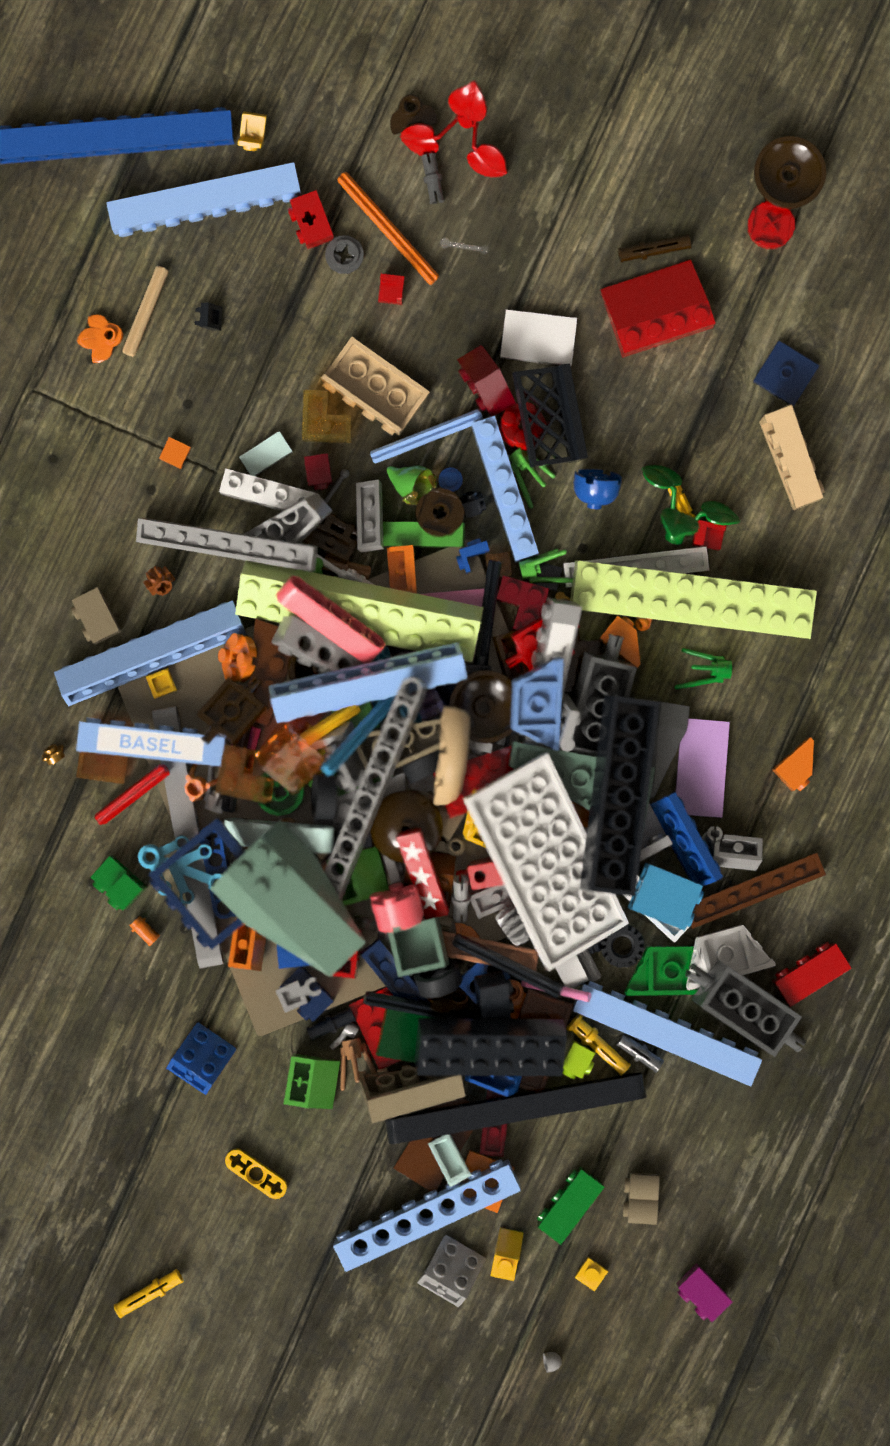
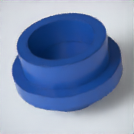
(450, 479)

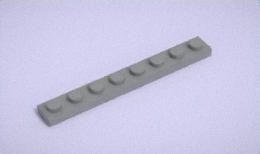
(226, 544)

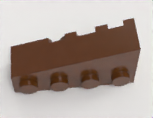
(270, 666)

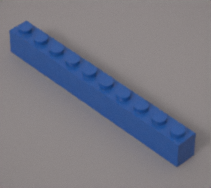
(116, 136)

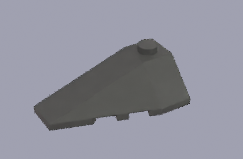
(670, 730)

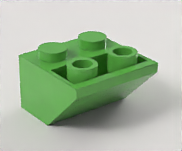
(366, 878)
(311, 1082)

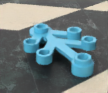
(180, 867)

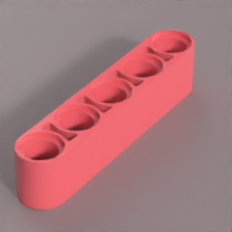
(330, 619)

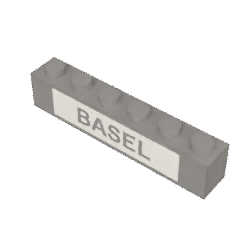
(555, 640)

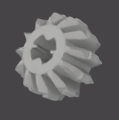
(512, 925)

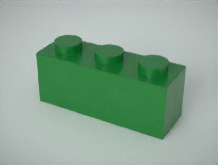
(569, 1204)

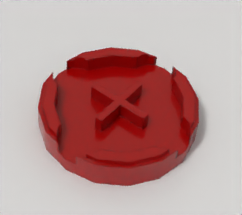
(770, 225)

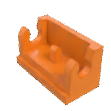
(402, 568)

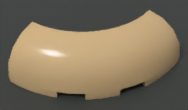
(453, 762)

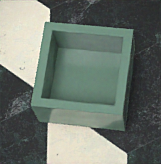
(419, 947)

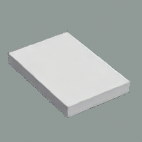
(538, 338)

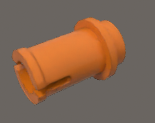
(144, 930)

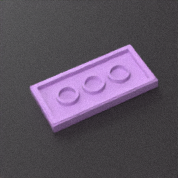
(703, 767)

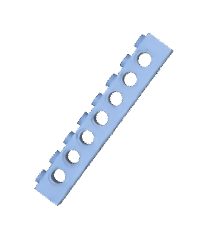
(353, 1256)

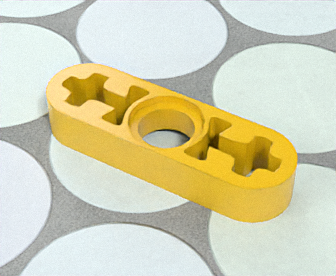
(256, 1183)

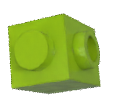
(578, 1060)

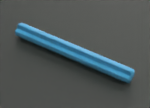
(357, 736)

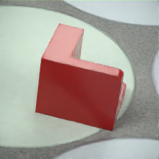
(391, 289)
(709, 535)

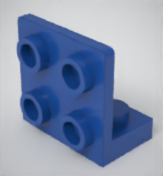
(201, 1058)

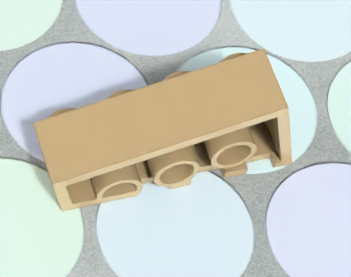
(791, 457)

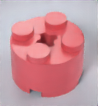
(397, 907)

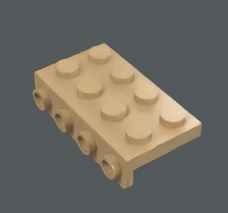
(374, 387)

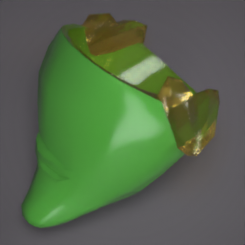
(412, 482)

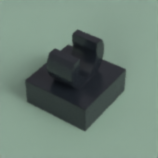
(210, 316)

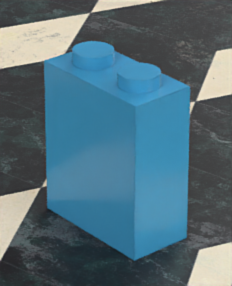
(666, 897)

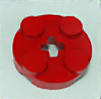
(509, 426)

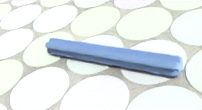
(426, 436)

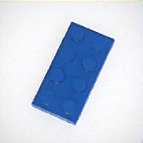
(686, 841)

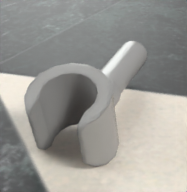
(349, 1030)

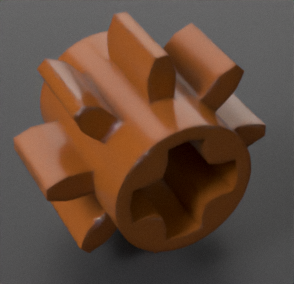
(159, 580)

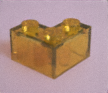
(318, 425)

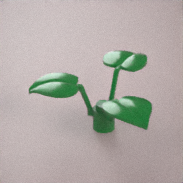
(678, 523)

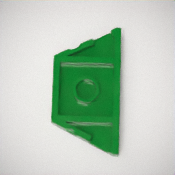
(662, 972)

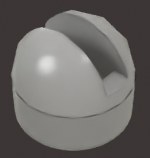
(552, 1361)

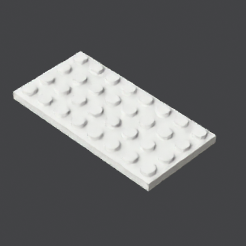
(540, 858)

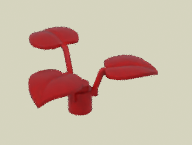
(470, 108)

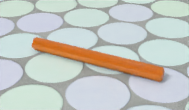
(388, 228)

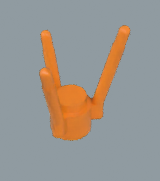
(197, 785)

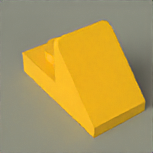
(507, 1254)

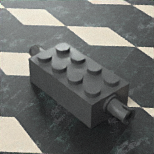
(596, 678)
(746, 1008)

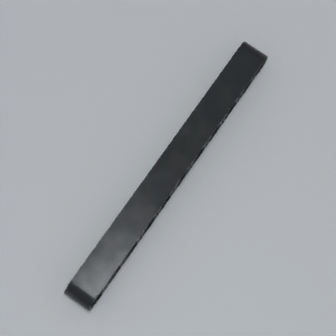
(515, 1108)

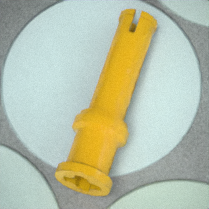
(590, 1037)

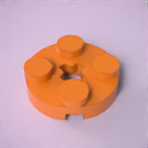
(237, 657)

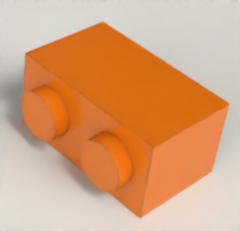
(247, 949)

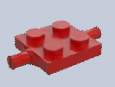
(526, 644)

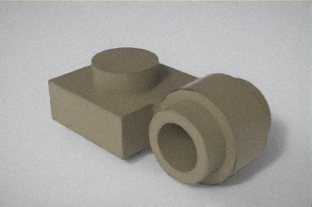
(446, 847)

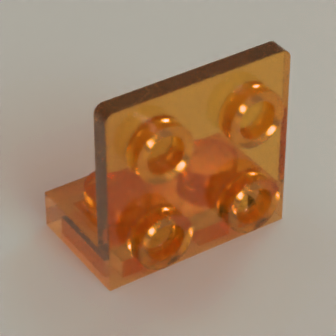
(290, 759)

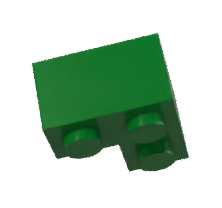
(120, 884)

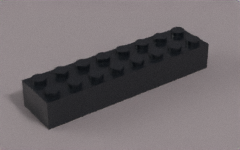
(619, 795)

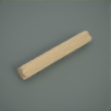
(145, 311)

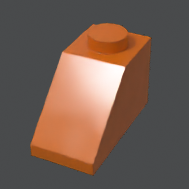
(624, 628)
(797, 766)

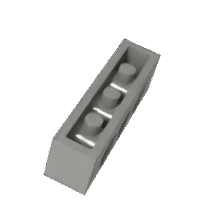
(288, 637)

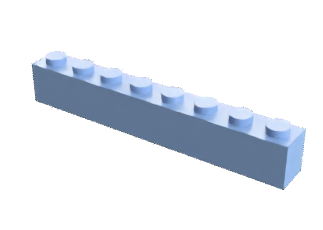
(203, 199)
(149, 653)
(366, 682)
(669, 1035)

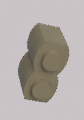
(642, 1198)

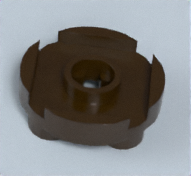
(433, 501)

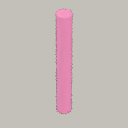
(567, 992)

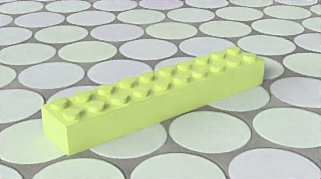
(693, 599)
(395, 615)

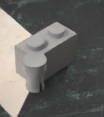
(733, 850)

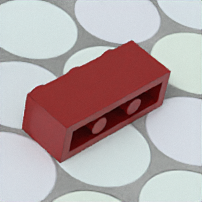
(811, 973)

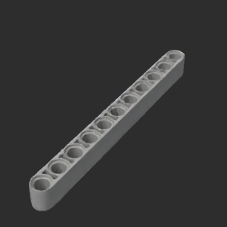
(367, 787)
(186, 823)

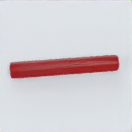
(132, 794)

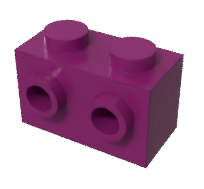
(704, 1293)

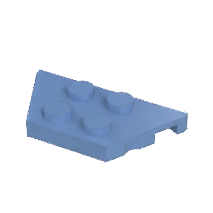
(538, 703)

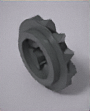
(338, 245)

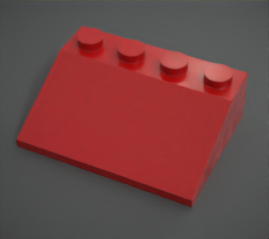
(657, 308)

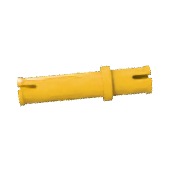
(173, 1279)

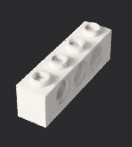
(261, 491)

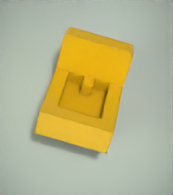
(252, 131)

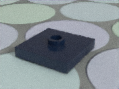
(785, 373)

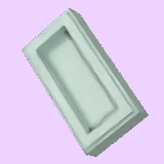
(265, 454)
(449, 1159)

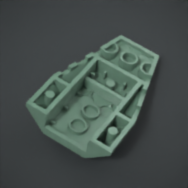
(290, 900)

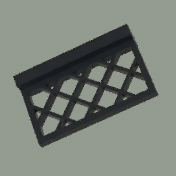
(568, 415)

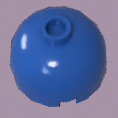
(596, 488)

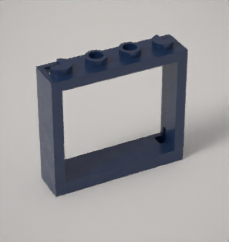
(174, 901)

